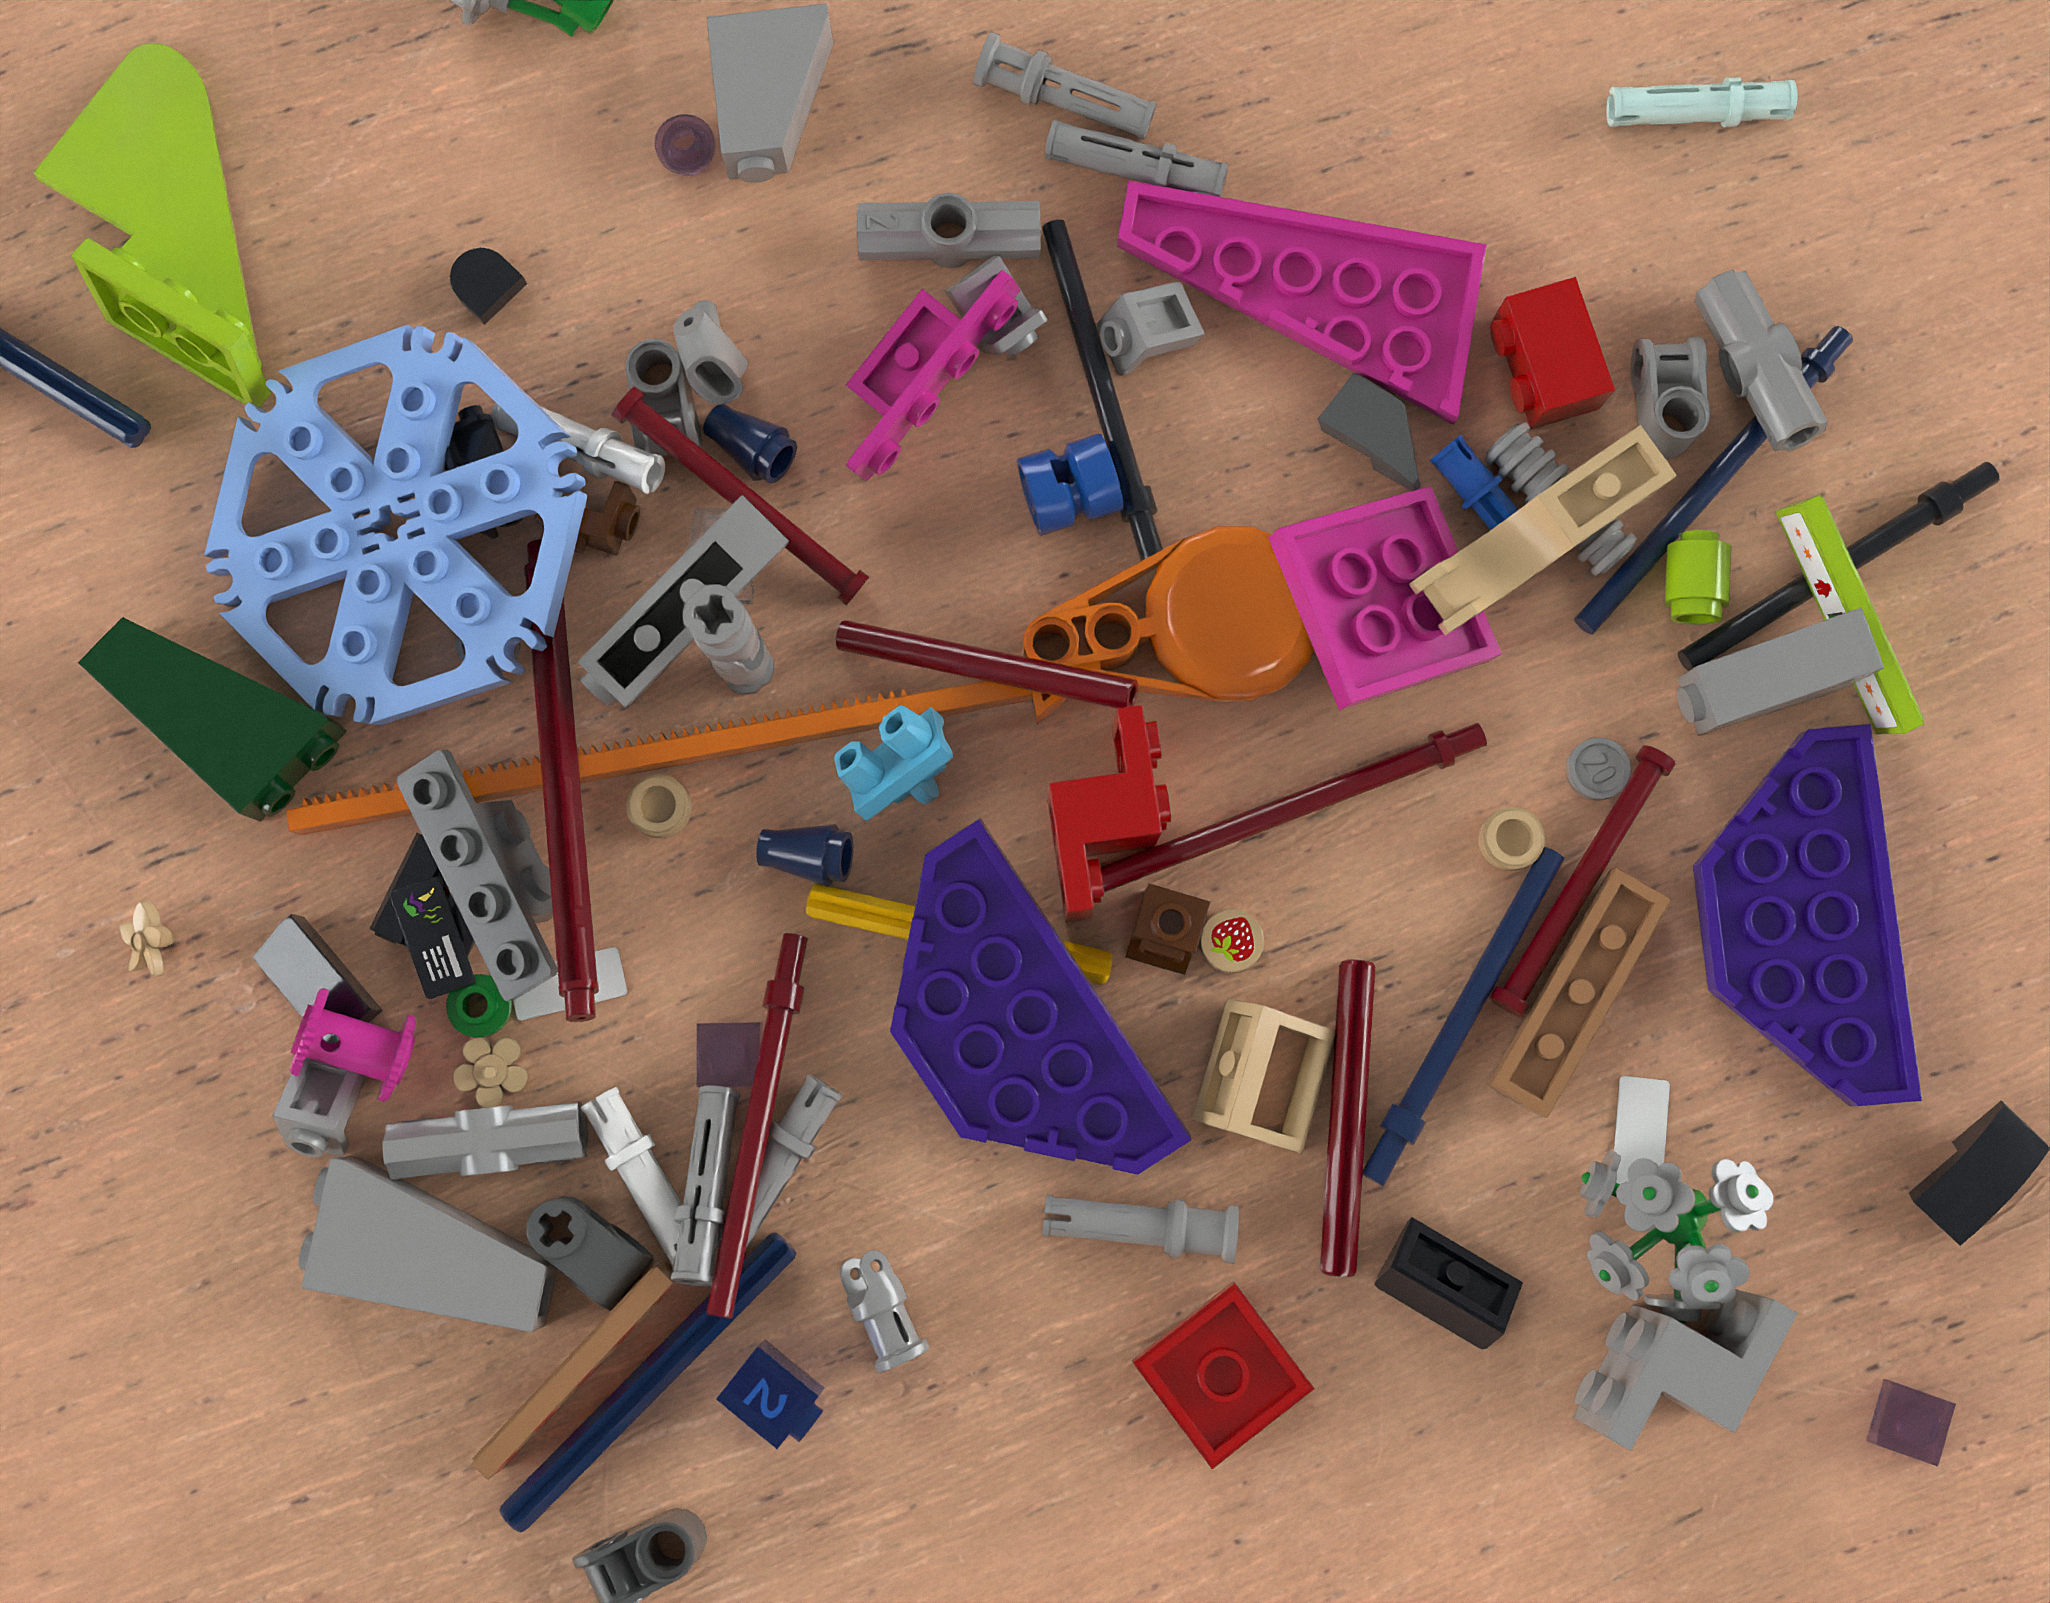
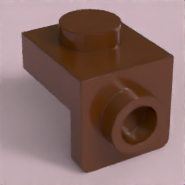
(608, 529)

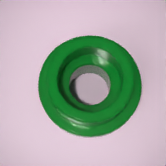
(491, 1021)

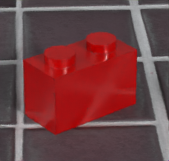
(1551, 353)

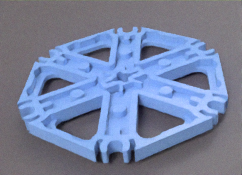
(426, 557)

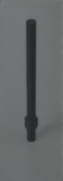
(1137, 499)
(1933, 507)

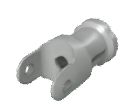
(879, 1304)

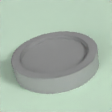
(1598, 768)

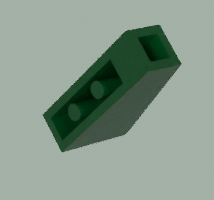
(218, 722)

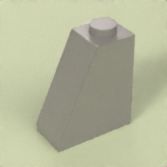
(765, 84)
(1779, 673)

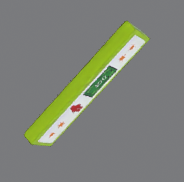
(1840, 590)

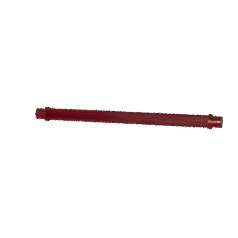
(564, 817)

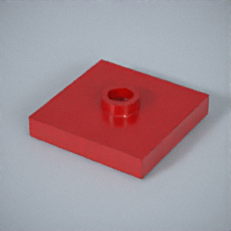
(1222, 1375)

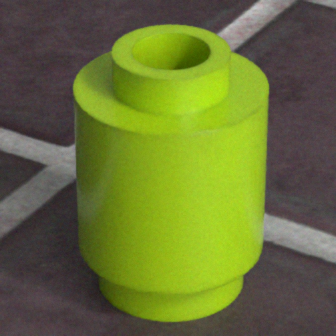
(1698, 578)

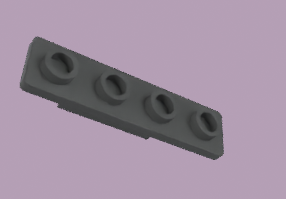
(488, 869)

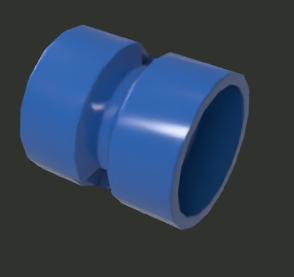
(1091, 477)

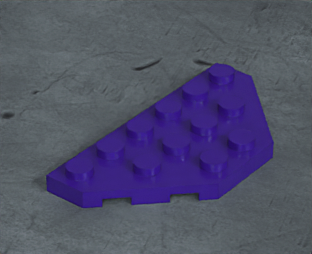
(1808, 921)
(1014, 1026)

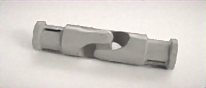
(728, 638)

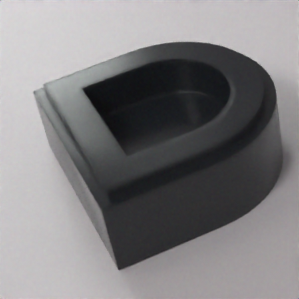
(484, 282)

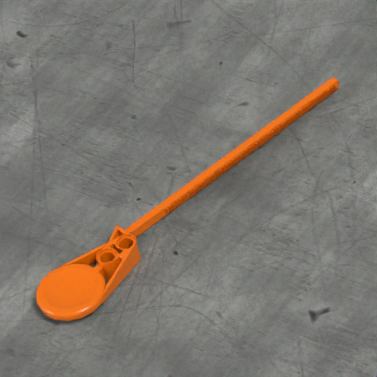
(1212, 617)

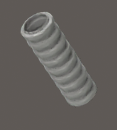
(1534, 472)

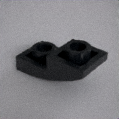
(1983, 1174)

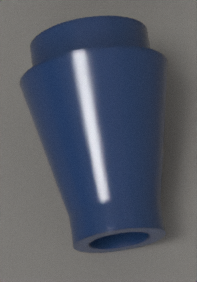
(754, 444)
(808, 852)

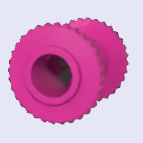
(360, 1046)

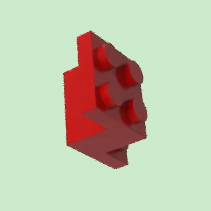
(1108, 812)

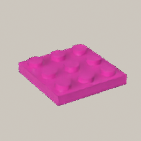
(1357, 602)

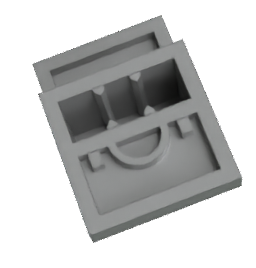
(1663, 1357)

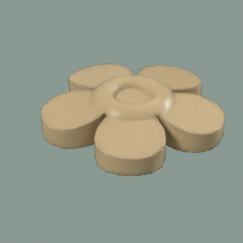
(490, 1070)

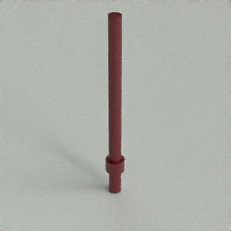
(782, 999)

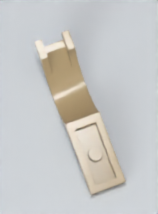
(1545, 529)

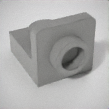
(1148, 325)
(317, 1108)

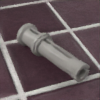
(1037, 68)
(1174, 1227)

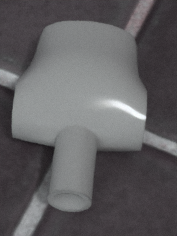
(709, 355)

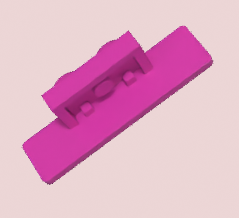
(917, 362)

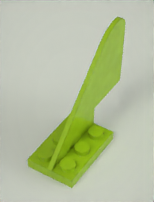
(154, 169)

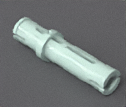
(1713, 102)

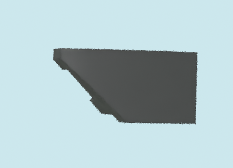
(1375, 426)

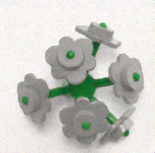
(1679, 1213)

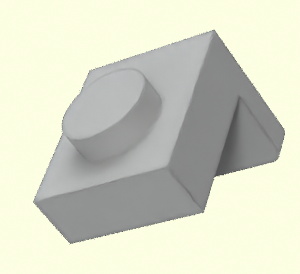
(1018, 331)

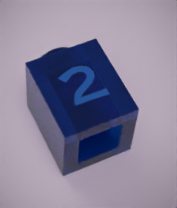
(773, 1396)

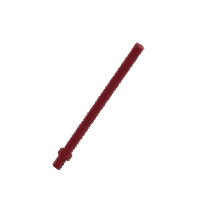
(1439, 751)

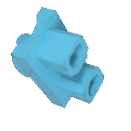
(900, 766)

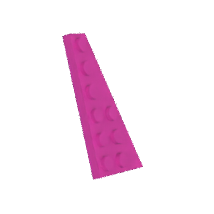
(1351, 290)

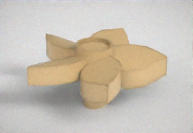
(145, 937)

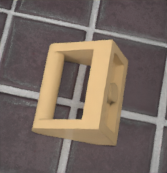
(1239, 1068)

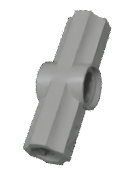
(909, 230)
(1760, 361)
(485, 1140)

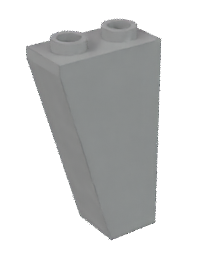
(653, 629)
(418, 1253)

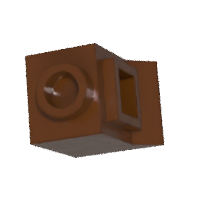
(1167, 928)

